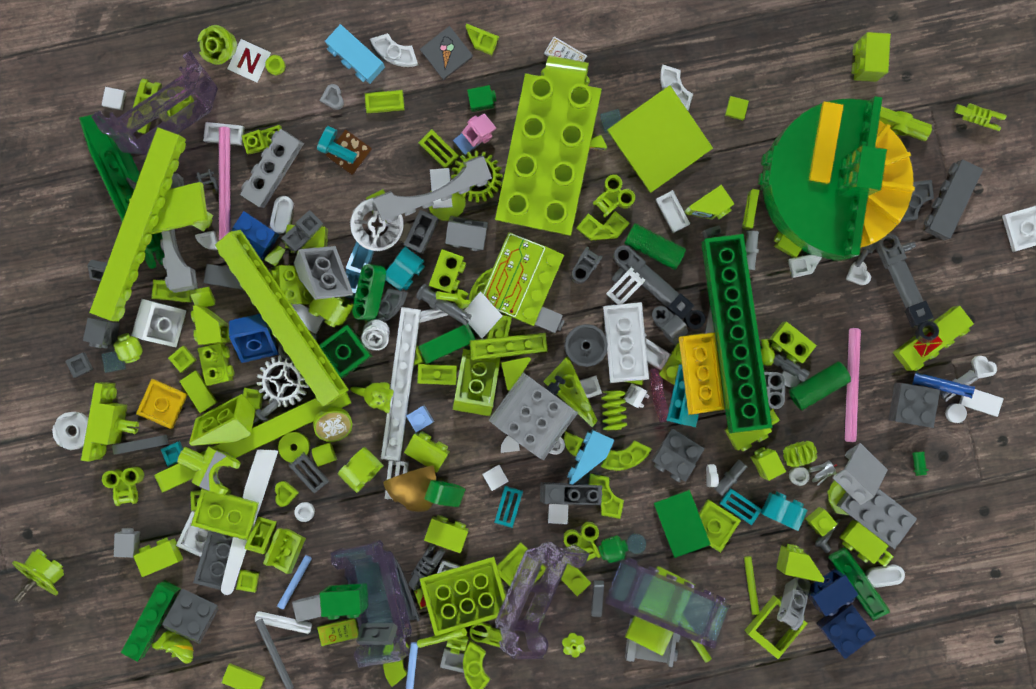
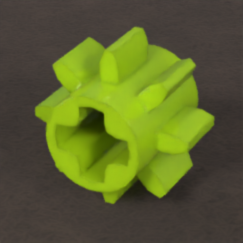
(457, 644)

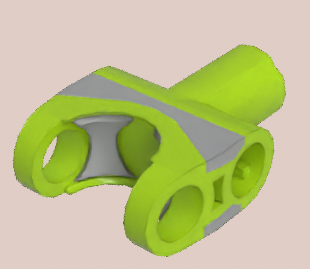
(207, 467)

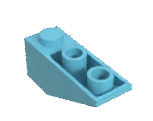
(595, 451)

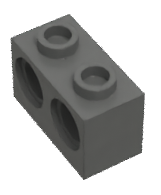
(100, 332)

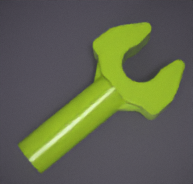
(459, 298)

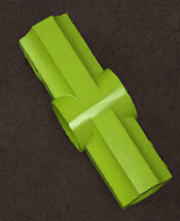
(904, 124)

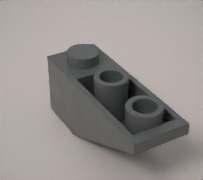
(570, 493)

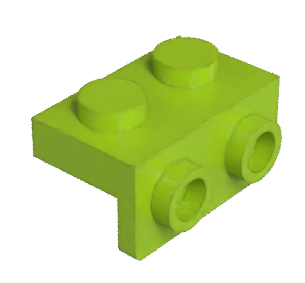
(284, 550)

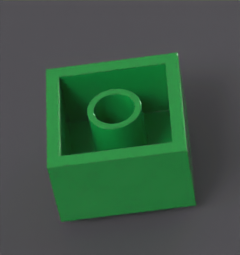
(345, 351)
(344, 600)

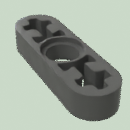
(140, 444)

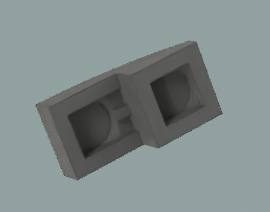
(302, 231)

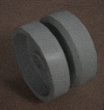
(596, 340)

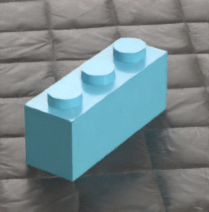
(354, 54)

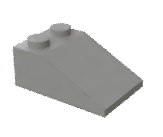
(322, 272)

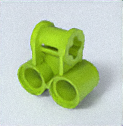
(612, 197)
(124, 485)
(583, 541)

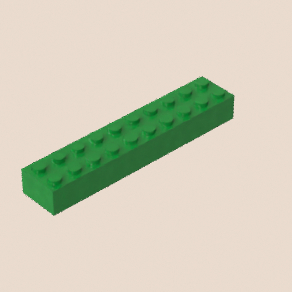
(736, 334)

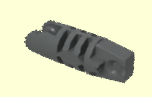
(425, 566)

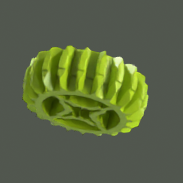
(490, 186)

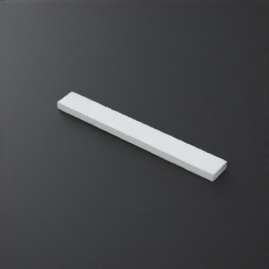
(401, 383)

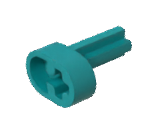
(327, 145)

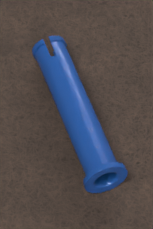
(943, 385)

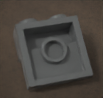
(677, 455)

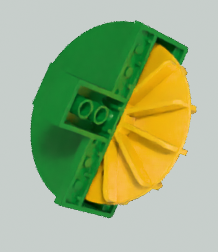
(866, 188)

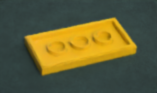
(701, 373)

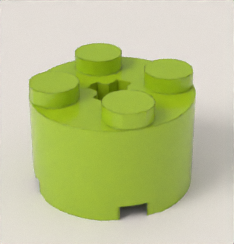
(334, 309)
(360, 469)

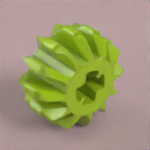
(800, 454)

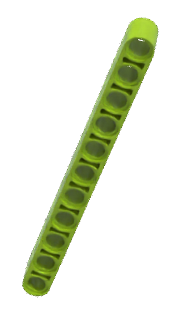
(259, 436)

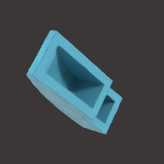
(359, 257)

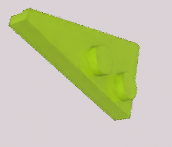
(572, 391)

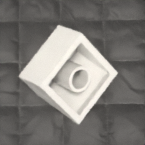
(158, 323)

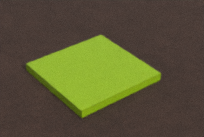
(659, 139)

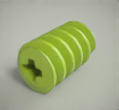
(614, 410)

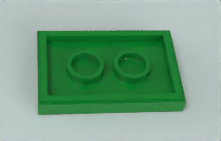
(682, 523)

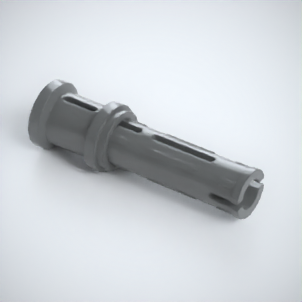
(429, 296)

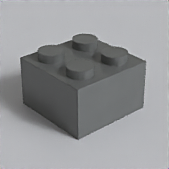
(914, 405)
(190, 616)

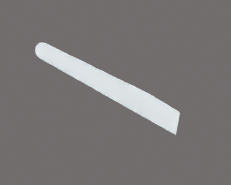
(254, 491)

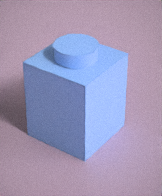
(420, 418)

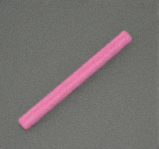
(224, 181)
(853, 386)

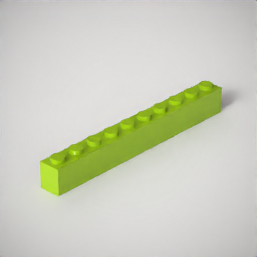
(138, 225)
(281, 317)

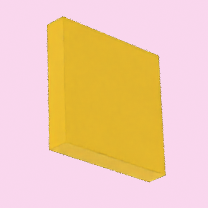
(162, 404)

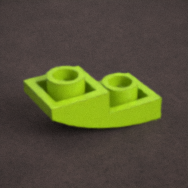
(259, 140)

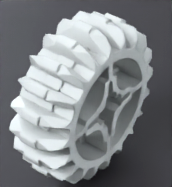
(266, 377)

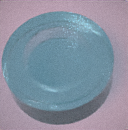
(636, 543)

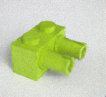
(216, 364)

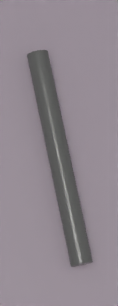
(274, 654)

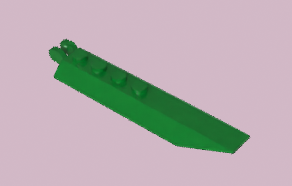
(114, 169)

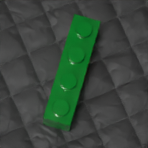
(150, 620)

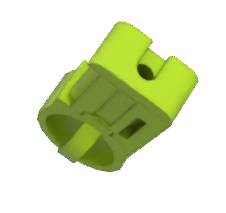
(492, 636)

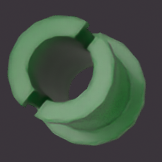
(919, 463)

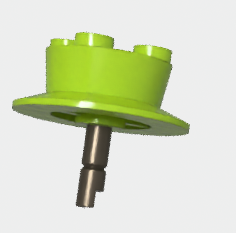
(40, 572)

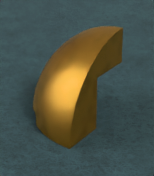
(411, 488)

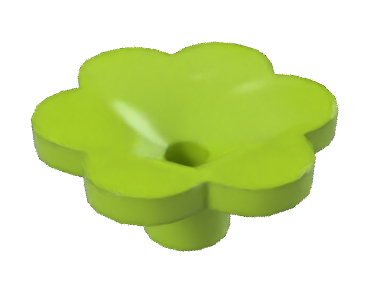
(573, 640)

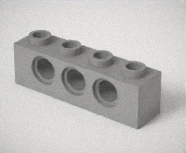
(281, 165)

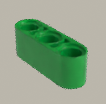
(369, 292)
(446, 343)
(444, 493)

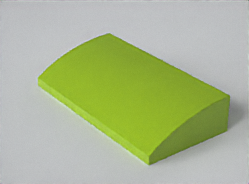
(649, 634)

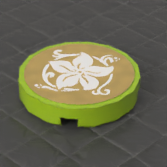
(332, 424)

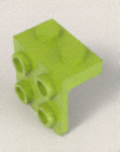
(290, 284)

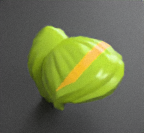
(176, 644)

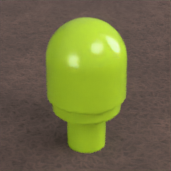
(767, 353)

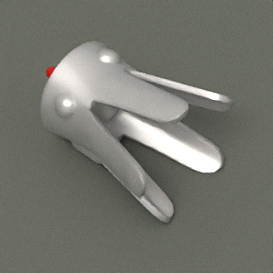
(827, 470)

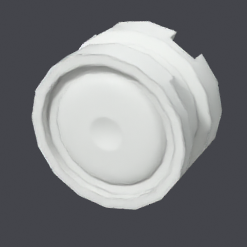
(375, 335)

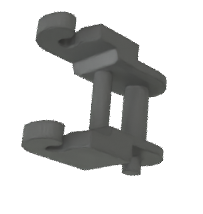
(213, 180)

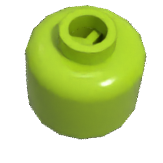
(128, 348)

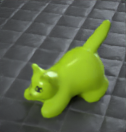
(376, 395)

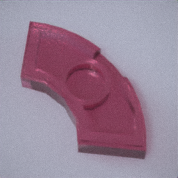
(658, 395)

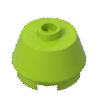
(217, 44)

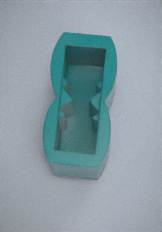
(403, 269)
(784, 511)

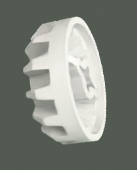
(374, 241)

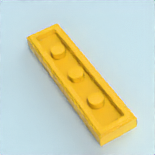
(826, 142)

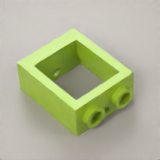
(778, 649)

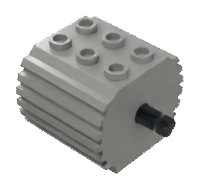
(534, 415)

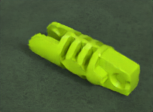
(979, 115)

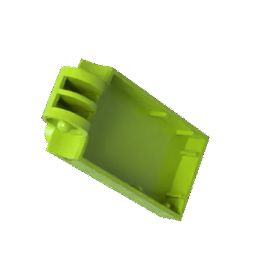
(549, 147)

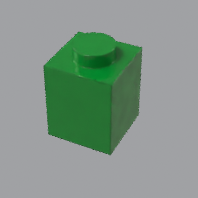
(481, 98)

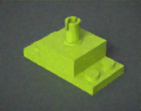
(105, 422)

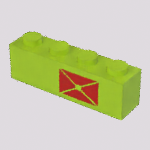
(951, 325)

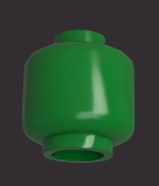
(613, 549)

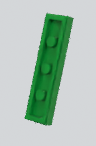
(867, 593)

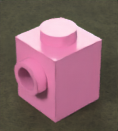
(479, 130)

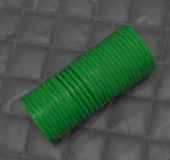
(658, 248)
(820, 386)

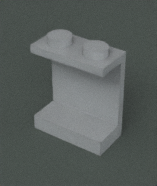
(861, 475)
(635, 650)

